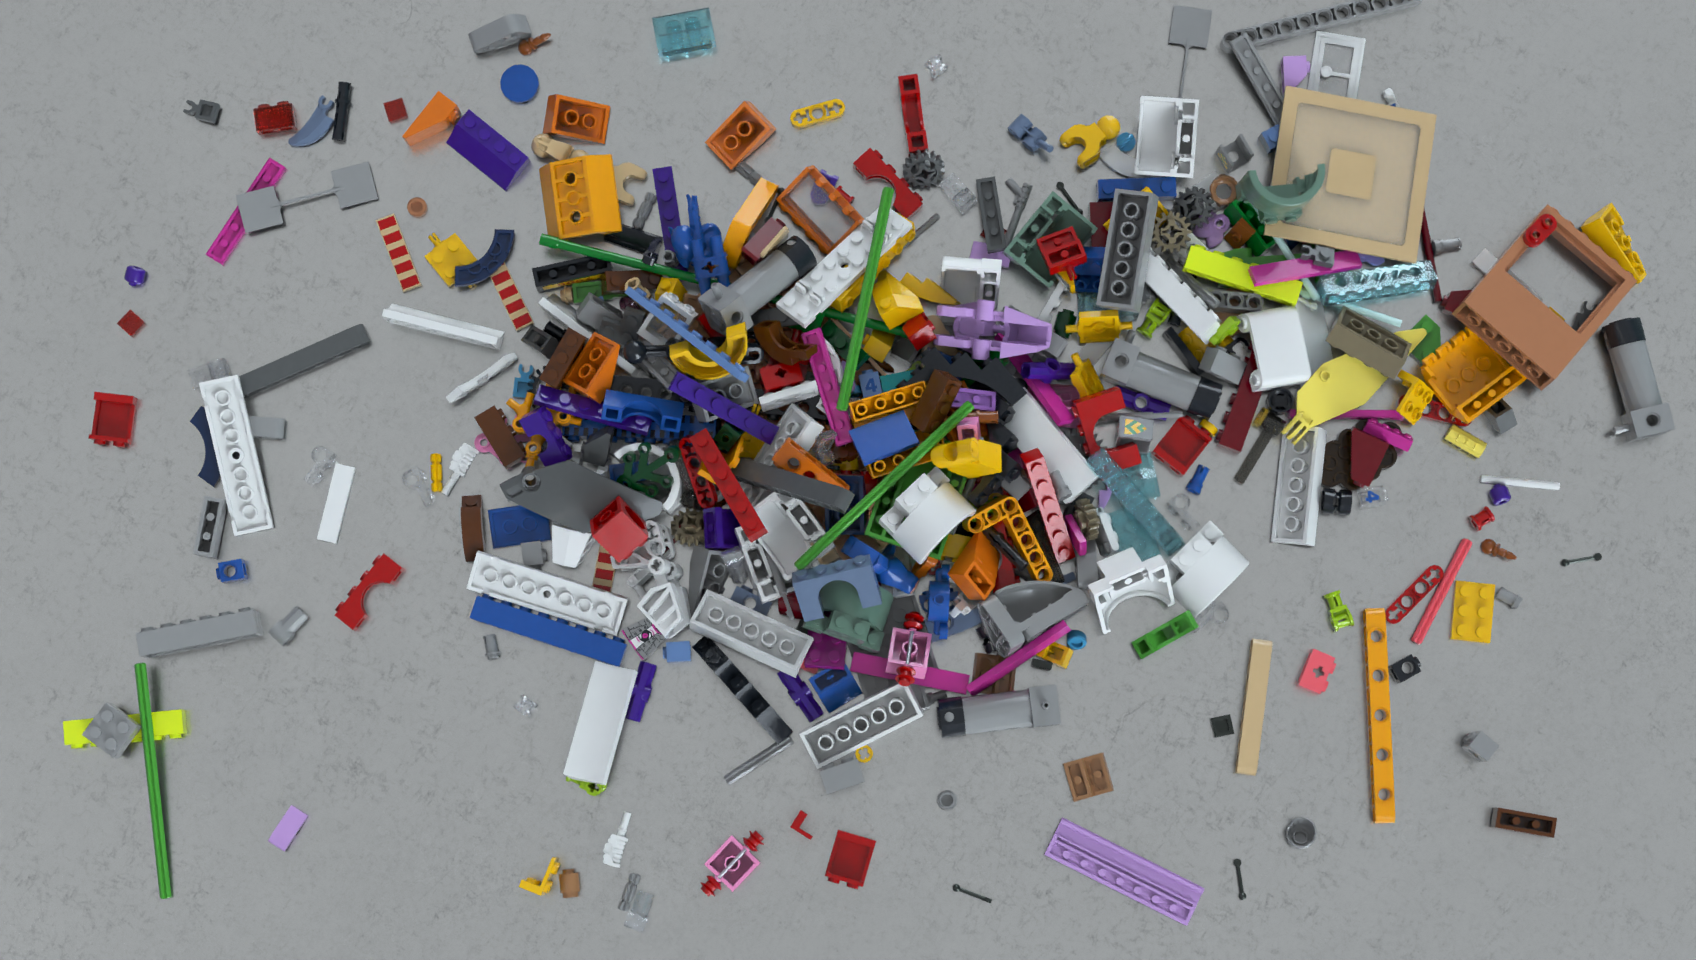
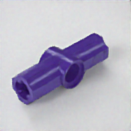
(1047, 370)
(1152, 404)
(641, 691)
(801, 696)

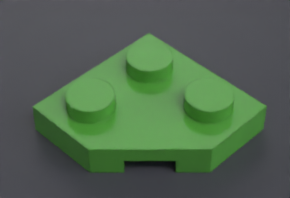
(1431, 340)

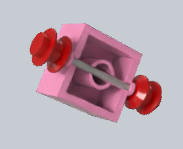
(909, 650)
(732, 863)

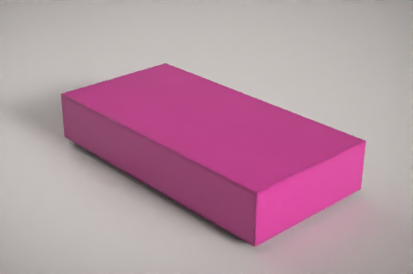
(1075, 534)

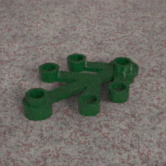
(646, 471)

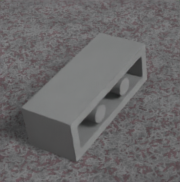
(210, 527)

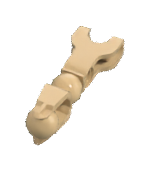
(545, 146)

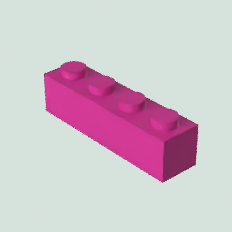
(1388, 434)

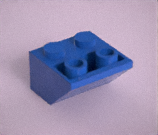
(1090, 272)
(835, 687)

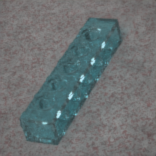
(1376, 283)

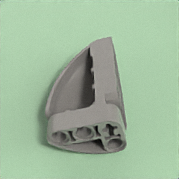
(1026, 611)

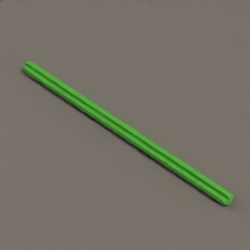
(865, 298)
(884, 485)
(152, 780)

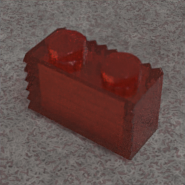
(275, 118)

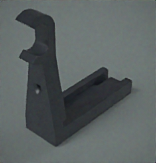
(638, 240)
(1185, 354)

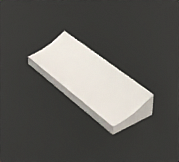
(568, 316)
(444, 326)
(1314, 333)
(799, 428)
(1038, 430)
(1299, 488)
(750, 633)
(600, 723)

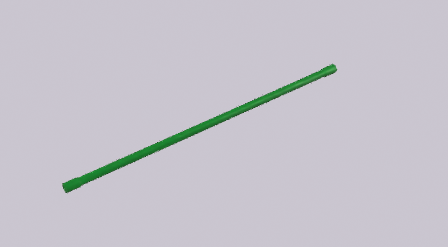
(557, 243)

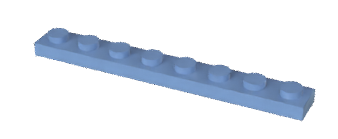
(693, 337)

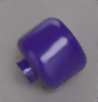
(134, 275)
(1499, 494)

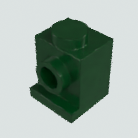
(733, 434)

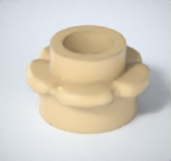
(567, 295)

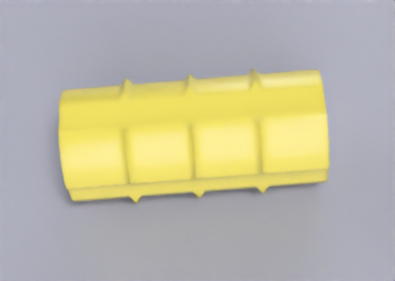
(1465, 441)

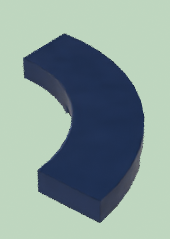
(489, 263)
(210, 468)

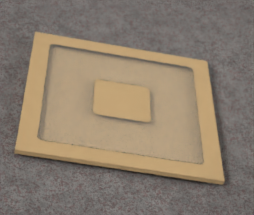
(1373, 172)

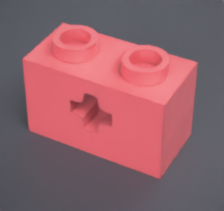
(1307, 679)

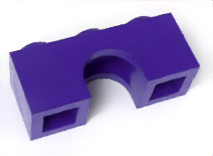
(541, 423)

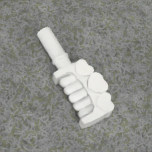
(459, 464)
(616, 843)

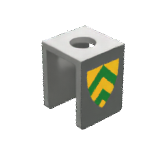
(1239, 146)
(1136, 430)

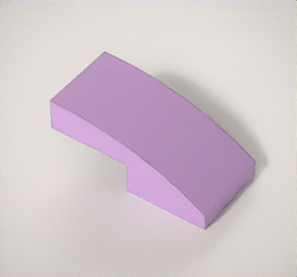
(979, 251)
(1103, 497)
(287, 828)

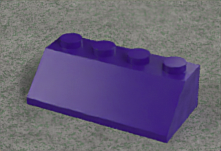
(487, 150)

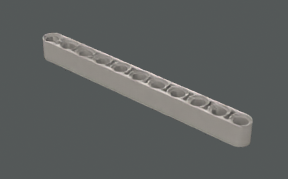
(1314, 24)

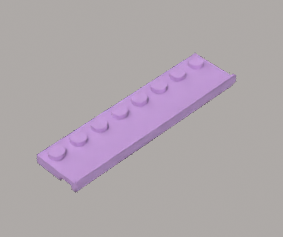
(1124, 871)

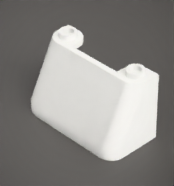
(1277, 348)

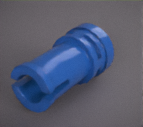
(1195, 484)

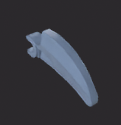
(315, 127)

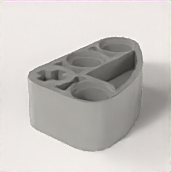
(500, 33)
(1086, 566)

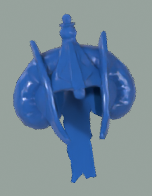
(683, 234)

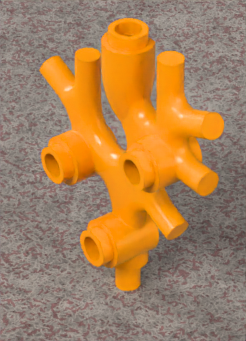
(538, 440)

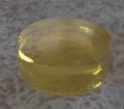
(1260, 416)

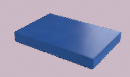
(883, 438)
(517, 525)

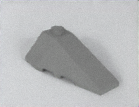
(706, 572)

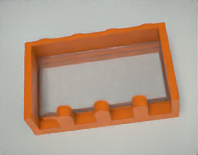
(819, 209)

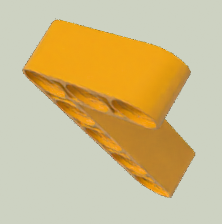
(747, 219)
(1016, 533)

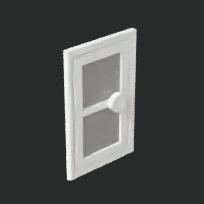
(1336, 64)

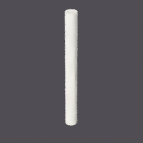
(1520, 482)

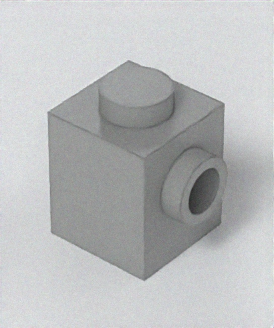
(533, 554)

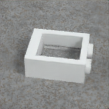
(658, 332)

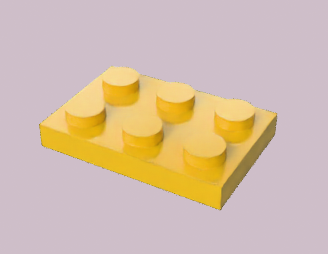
(1472, 612)

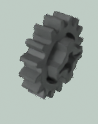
(923, 168)
(1197, 201)

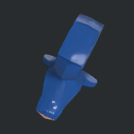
(887, 567)

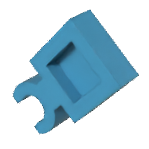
(521, 384)

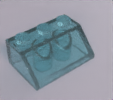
(684, 32)
(1133, 535)

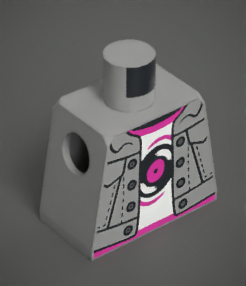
(643, 638)

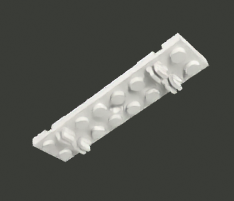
(828, 279)
(230, 434)
(526, 586)

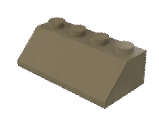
(1368, 342)

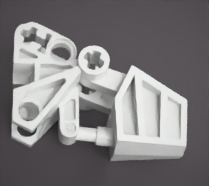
(569, 545)
(667, 602)

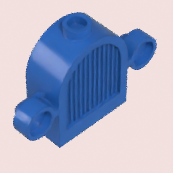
(939, 601)

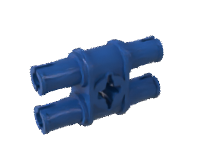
(701, 260)

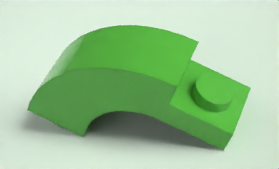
(1165, 634)

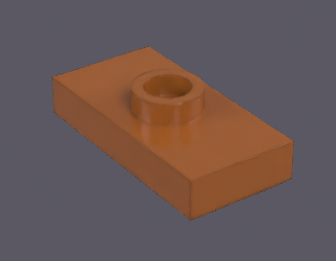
(1239, 234)

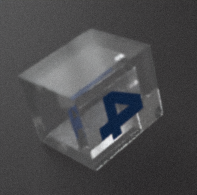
(1372, 497)

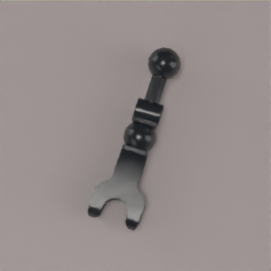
(636, 351)

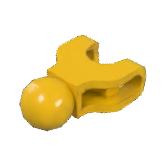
(1091, 137)

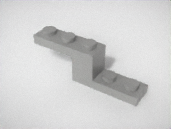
(657, 367)

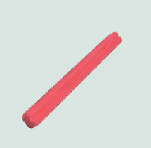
(1441, 591)

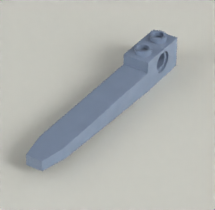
(971, 619)

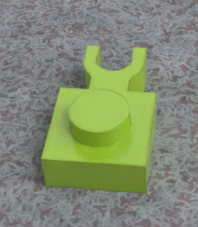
(1228, 328)

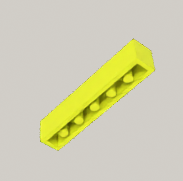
(1235, 274)
(164, 723)

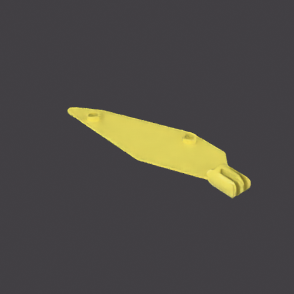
(1338, 388)

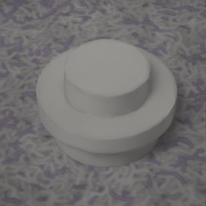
(947, 800)

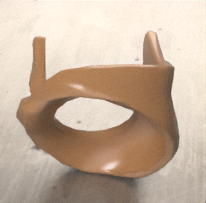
(1223, 179)

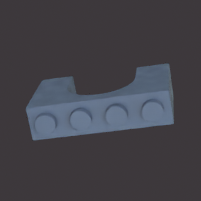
(857, 571)

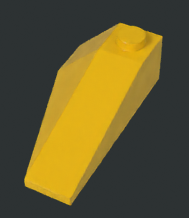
(1606, 231)
(894, 300)

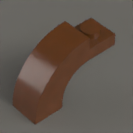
(779, 346)
(472, 526)

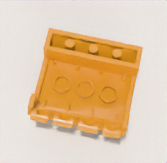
(1468, 375)

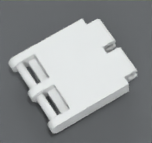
(1107, 538)

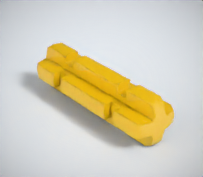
(436, 472)

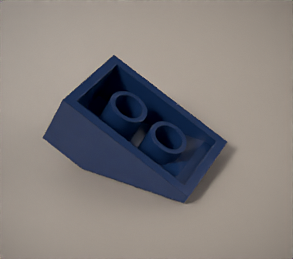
(859, 526)

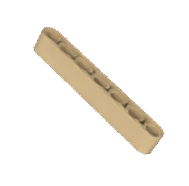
(1253, 707)

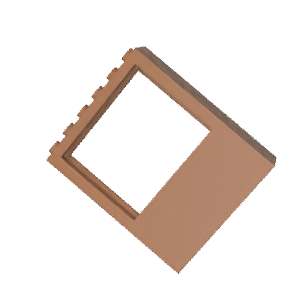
(1522, 325)

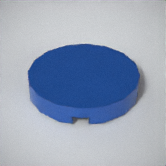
(519, 83)

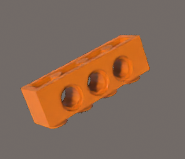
(807, 462)

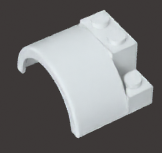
(1166, 137)
(970, 280)
(672, 503)
(930, 511)
(788, 531)
(758, 568)
(1205, 568)
(1129, 577)

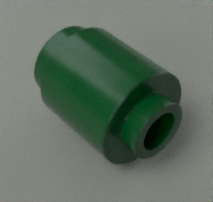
(1064, 318)

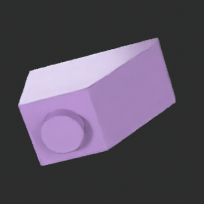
(1293, 70)

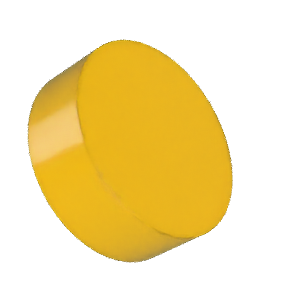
(1208, 426)

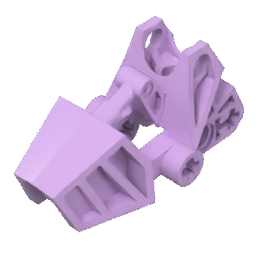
(975, 319)

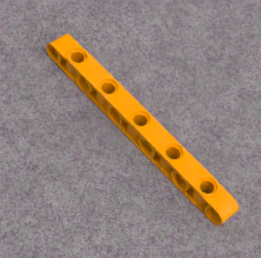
(1379, 731)

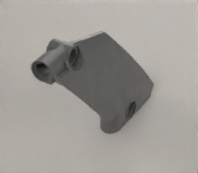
(573, 494)

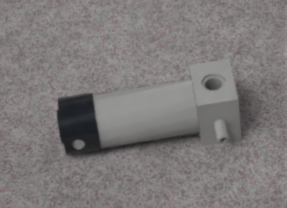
(758, 286)
(1160, 379)
(1636, 381)
(998, 711)

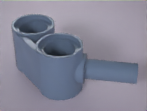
(1030, 137)

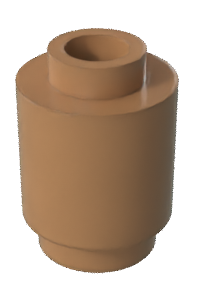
(569, 883)

